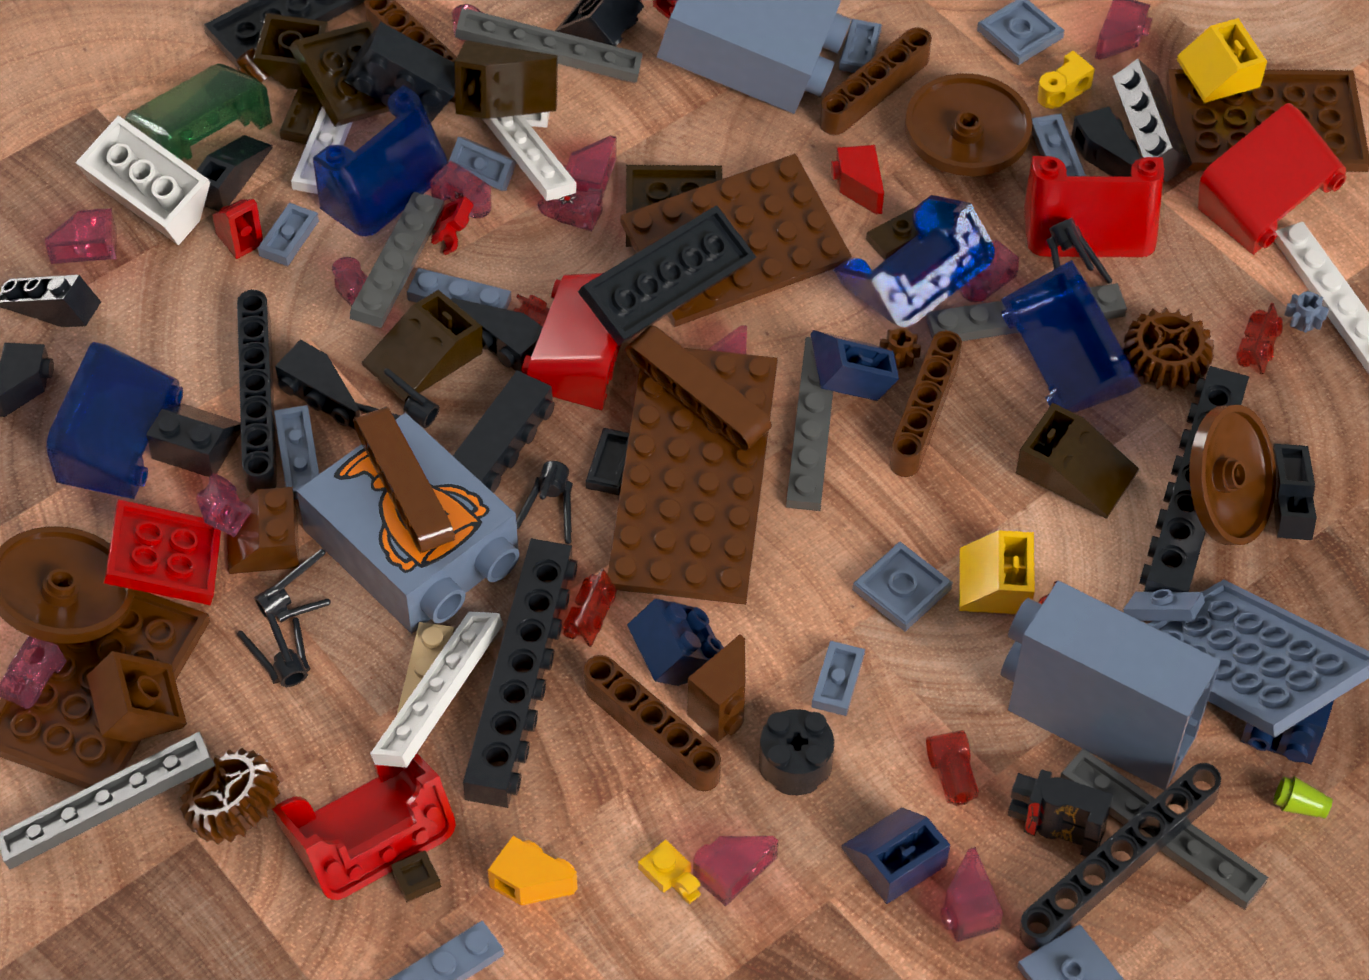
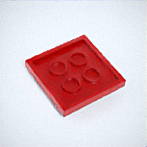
(163, 553)

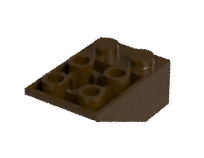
(504, 81)
(426, 345)
(1075, 461)

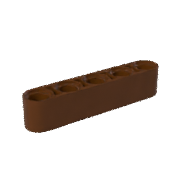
(398, 18)
(875, 81)
(698, 387)
(925, 403)
(404, 479)
(655, 737)

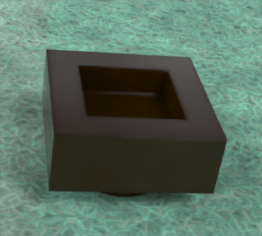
(415, 876)

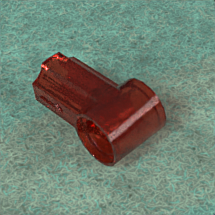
(951, 758)

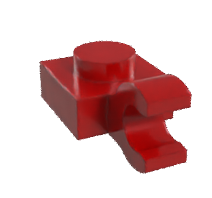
(452, 220)

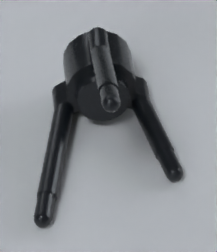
(1068, 236)
(418, 407)
(551, 483)
(276, 599)
(289, 667)

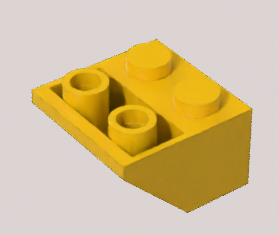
(1223, 61)
(997, 572)

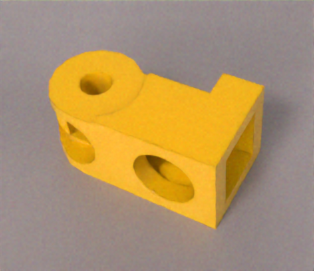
(1066, 82)

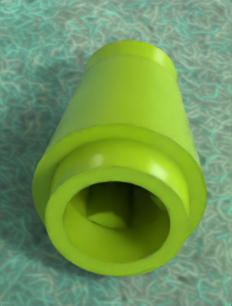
(1301, 798)

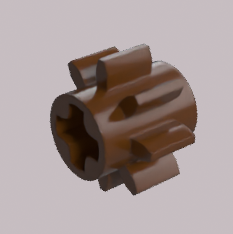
(247, 65)
(903, 345)

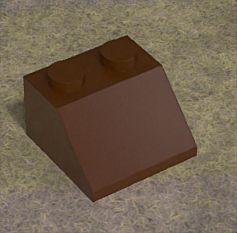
(268, 535)
(718, 691)
(135, 697)

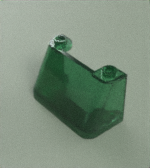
(202, 108)

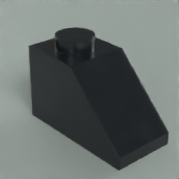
(22, 374)

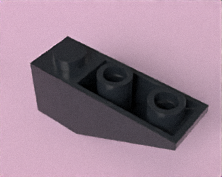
(1104, 142)
(231, 169)
(52, 299)
(504, 332)
(314, 379)

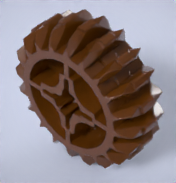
(1168, 357)
(230, 796)

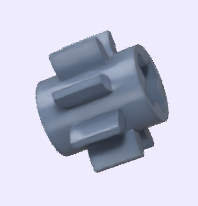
(1306, 311)

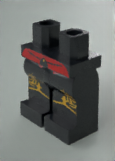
(1061, 809)

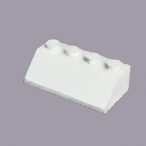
(146, 179)

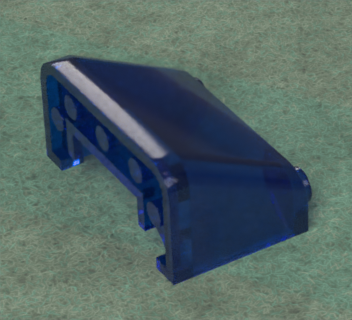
(378, 179)
(928, 268)
(1070, 340)
(105, 422)

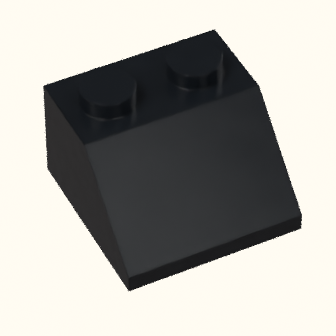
(601, 20)
(192, 438)

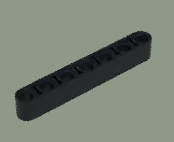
(256, 391)
(1128, 840)

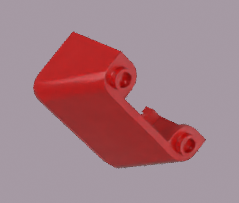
(1268, 177)
(1112, 212)
(573, 347)
(369, 827)

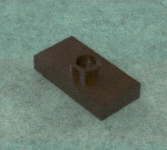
(301, 116)
(893, 234)

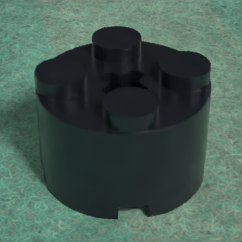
(796, 751)

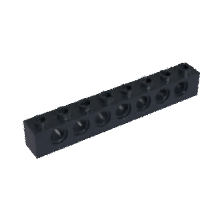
(1218, 389)
(498, 783)

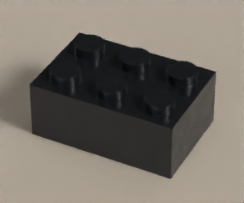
(395, 60)

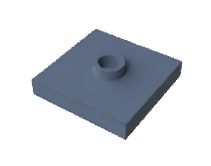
(1020, 30)
(902, 586)
(1069, 958)

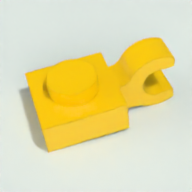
(669, 869)

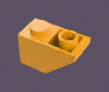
(529, 874)

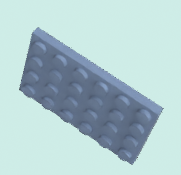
(1271, 660)

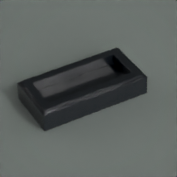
(608, 462)

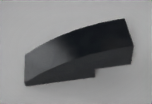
(1294, 492)

